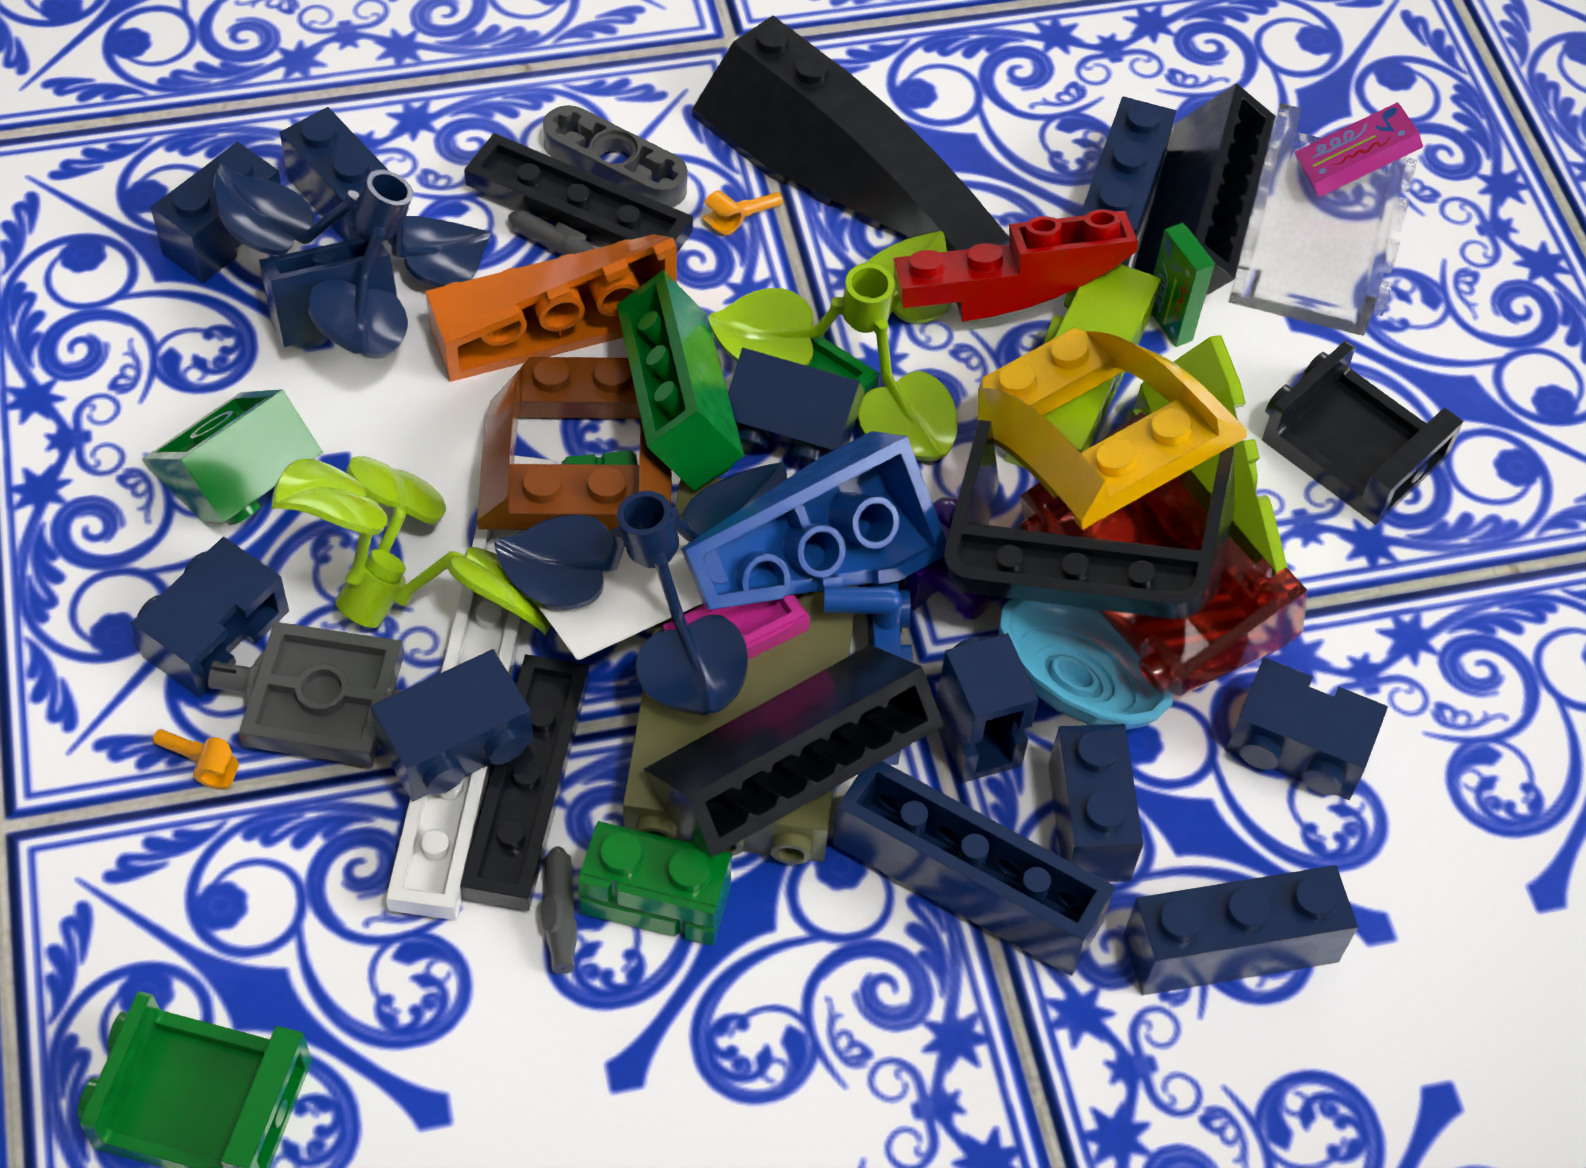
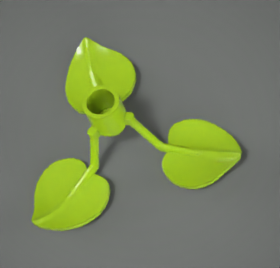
(781, 326)
(378, 578)

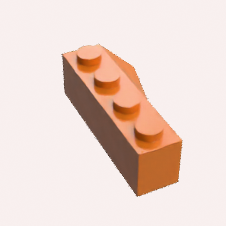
(542, 306)

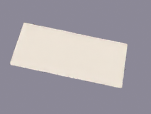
(628, 604)

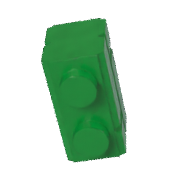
(654, 883)

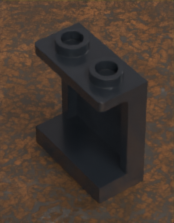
(1356, 435)

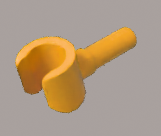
(729, 215)
(214, 758)

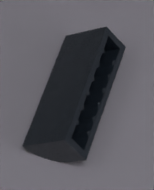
(1211, 181)
(794, 748)

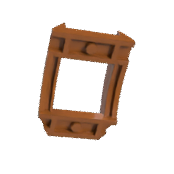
(528, 494)

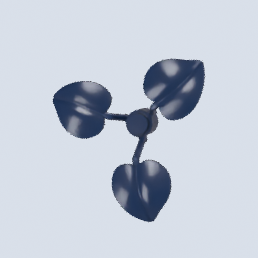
(354, 317)
(563, 566)

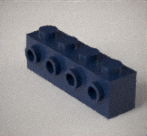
(972, 865)

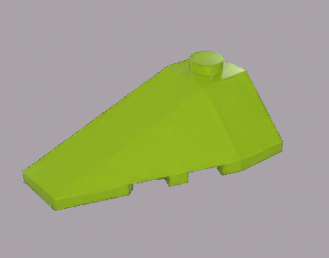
(1253, 519)

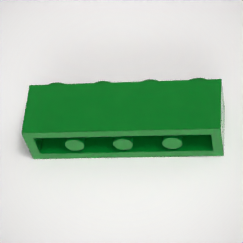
(679, 382)

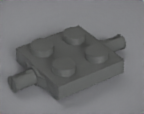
(314, 692)

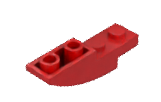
(1036, 266)

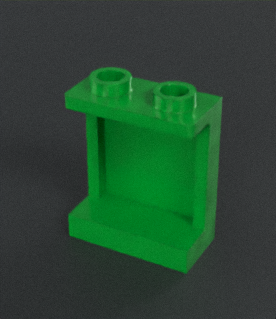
(192, 1091)

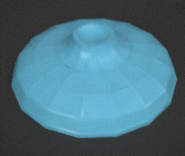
(1081, 664)

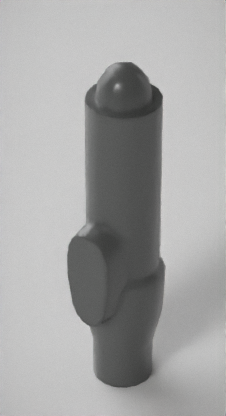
(557, 238)
(558, 910)

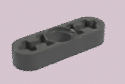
(604, 136)

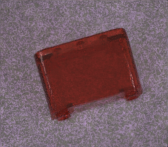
(1242, 623)

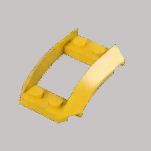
(1124, 464)

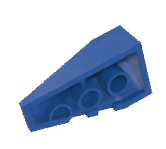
(832, 524)

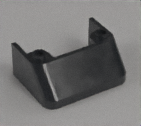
(1082, 569)

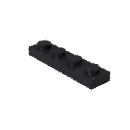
(571, 195)
(526, 791)

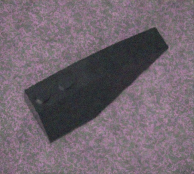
(824, 129)

